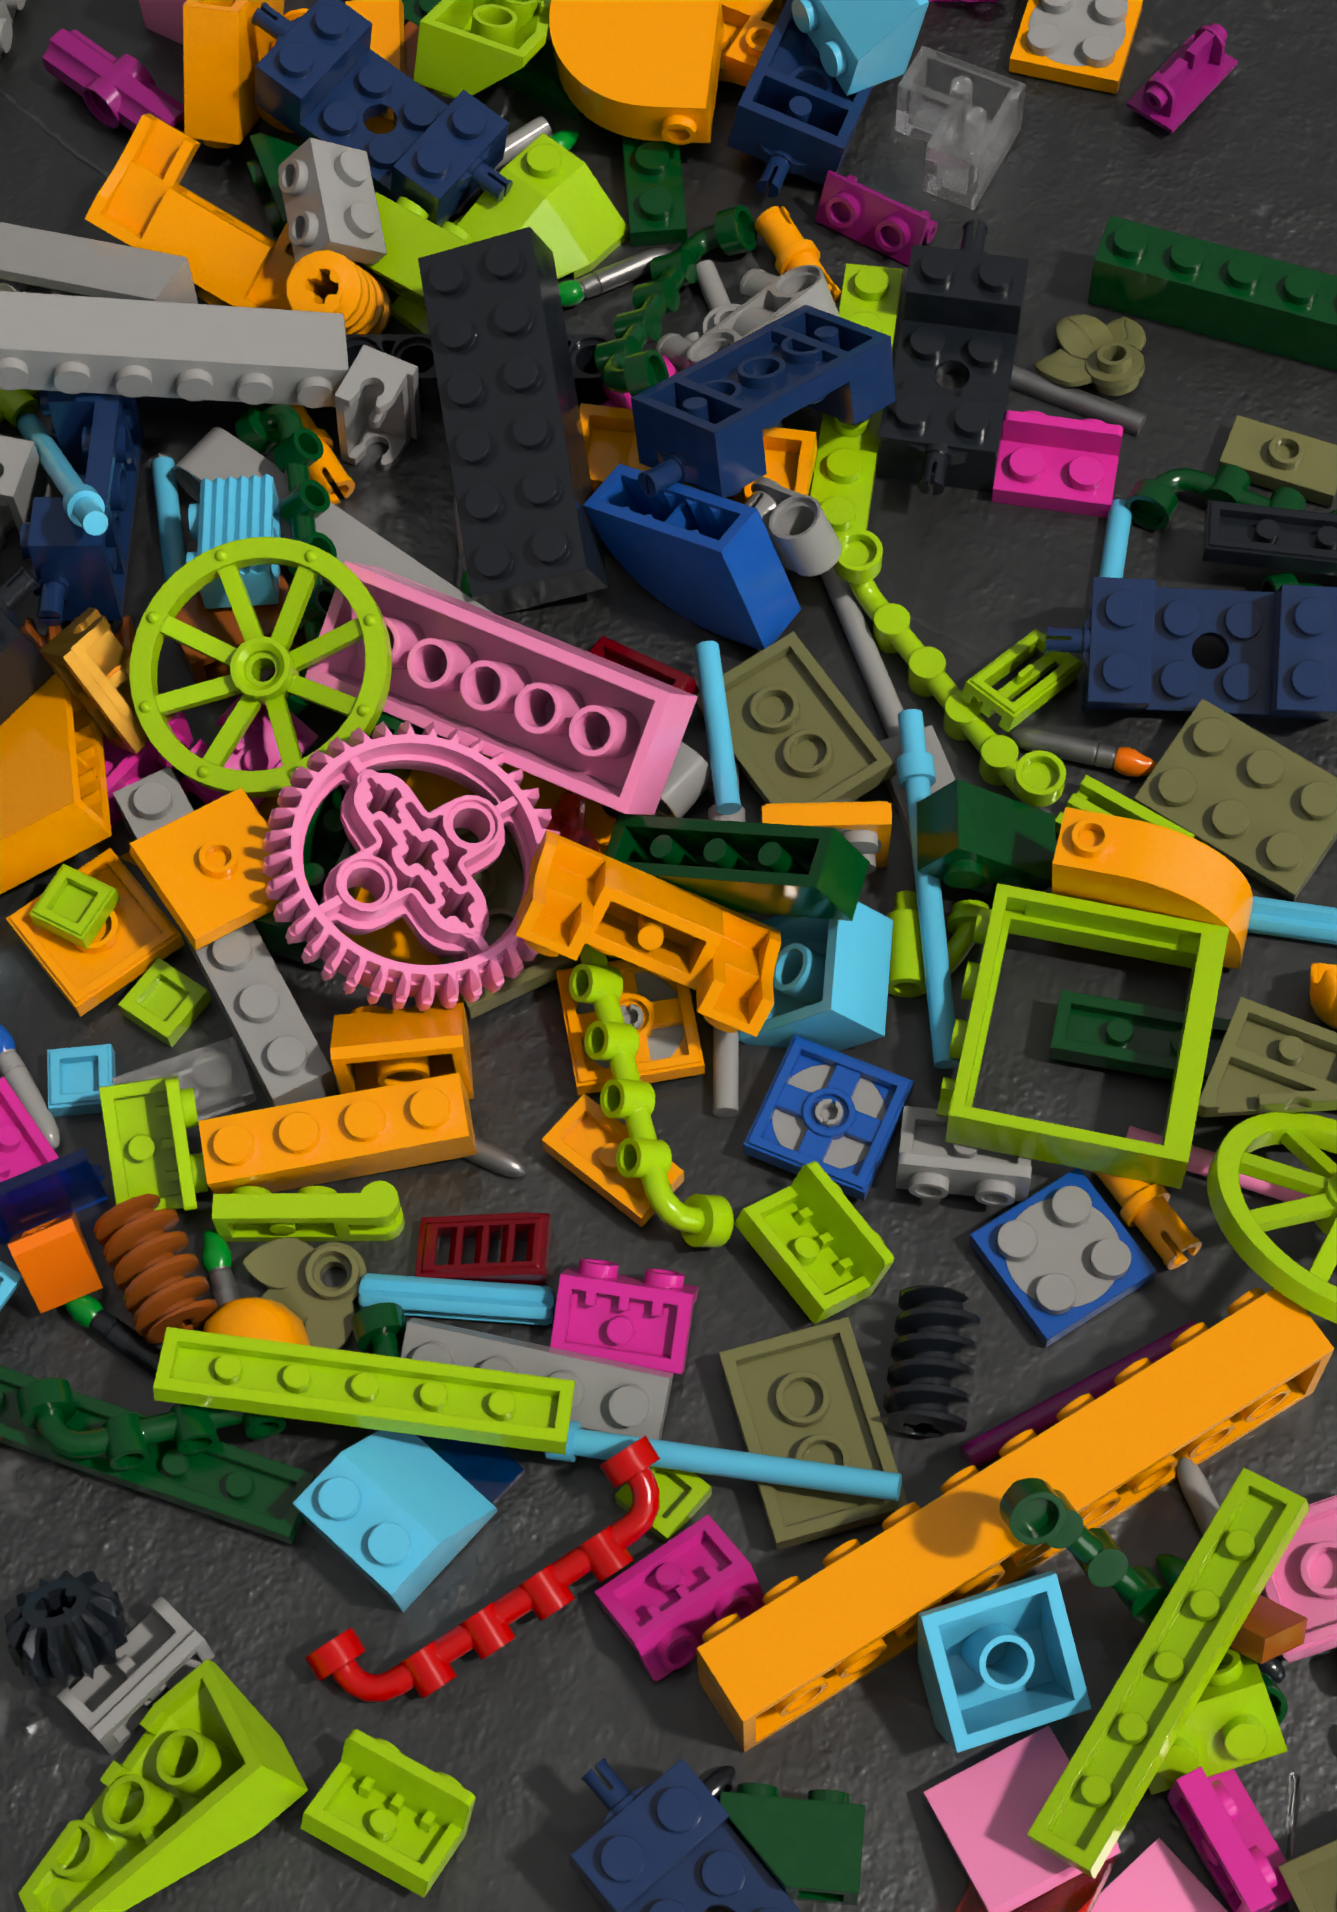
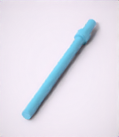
(79, 500)
(916, 776)
(738, 1464)

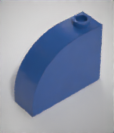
(697, 556)

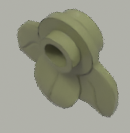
(1096, 354)
(294, 1278)

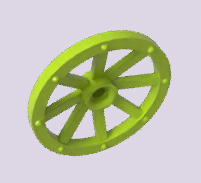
(253, 658)
(1245, 1228)

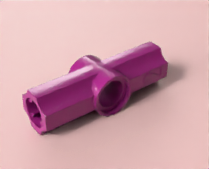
(111, 87)

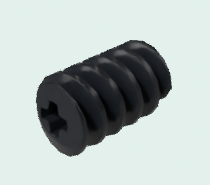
(927, 1362)

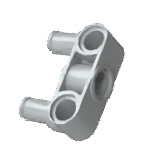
(766, 300)

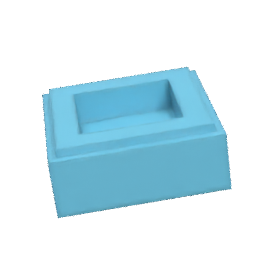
(76, 1078)

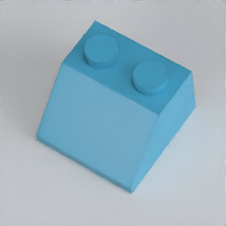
(861, 39)
(829, 981)
(394, 1512)
(1000, 1662)

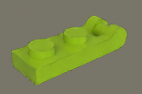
(309, 1214)

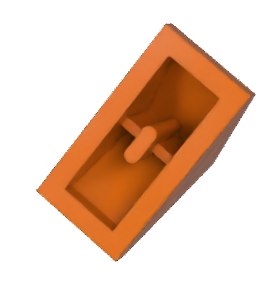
(55, 1262)

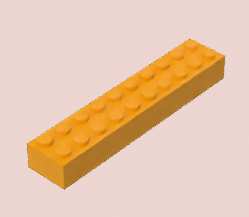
(1100, 1455)

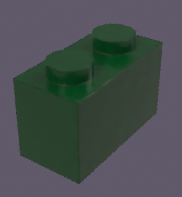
(984, 840)

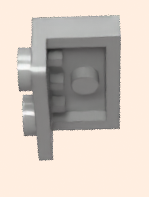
(331, 202)
(940, 1168)

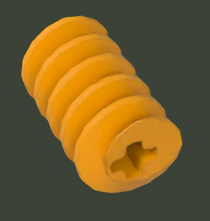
(337, 285)

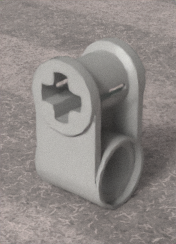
(796, 528)

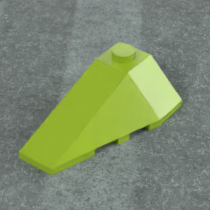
(478, 42)
(557, 200)
(182, 1797)

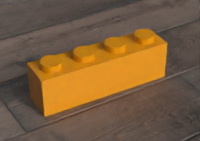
(339, 1136)

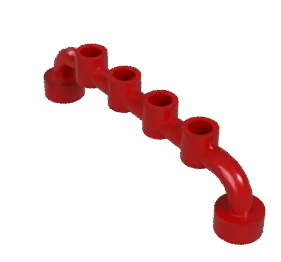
(489, 1627)

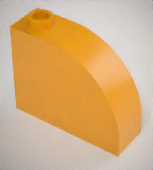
(641, 64)
(220, 68)
(49, 784)
(1153, 872)

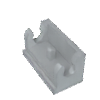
(378, 405)
(20, 481)
(146, 1668)

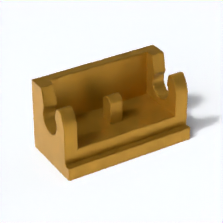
(98, 677)

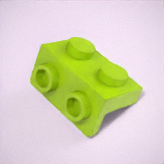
(150, 1141)
(816, 1244)
(1227, 1726)
(390, 1812)

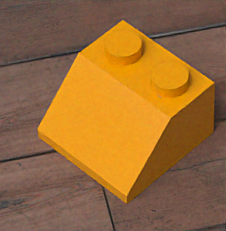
(394, 1047)

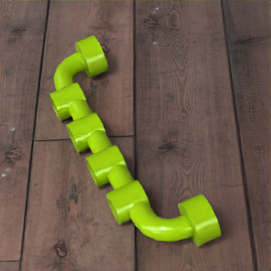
(1038, 775)
(702, 1218)

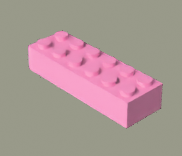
(519, 691)

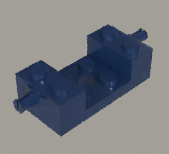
(330, 82)
(794, 111)
(711, 416)
(75, 569)
(1143, 638)
(671, 1850)

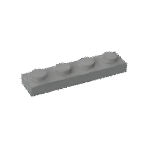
(606, 1393)

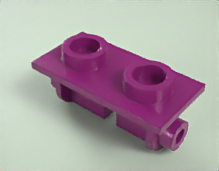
(1185, 79)
(873, 218)

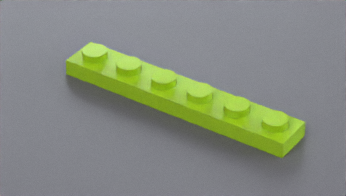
(847, 451)
(364, 1390)
(1168, 1673)

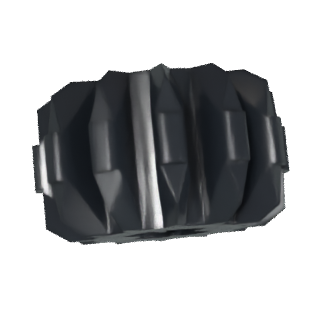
(65, 1629)

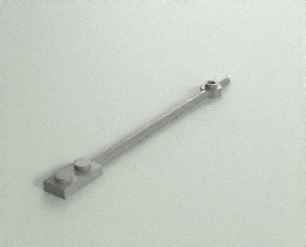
(846, 608)

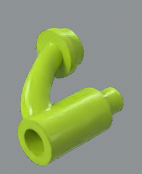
(906, 960)

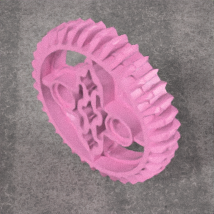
(397, 888)

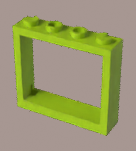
(1101, 929)

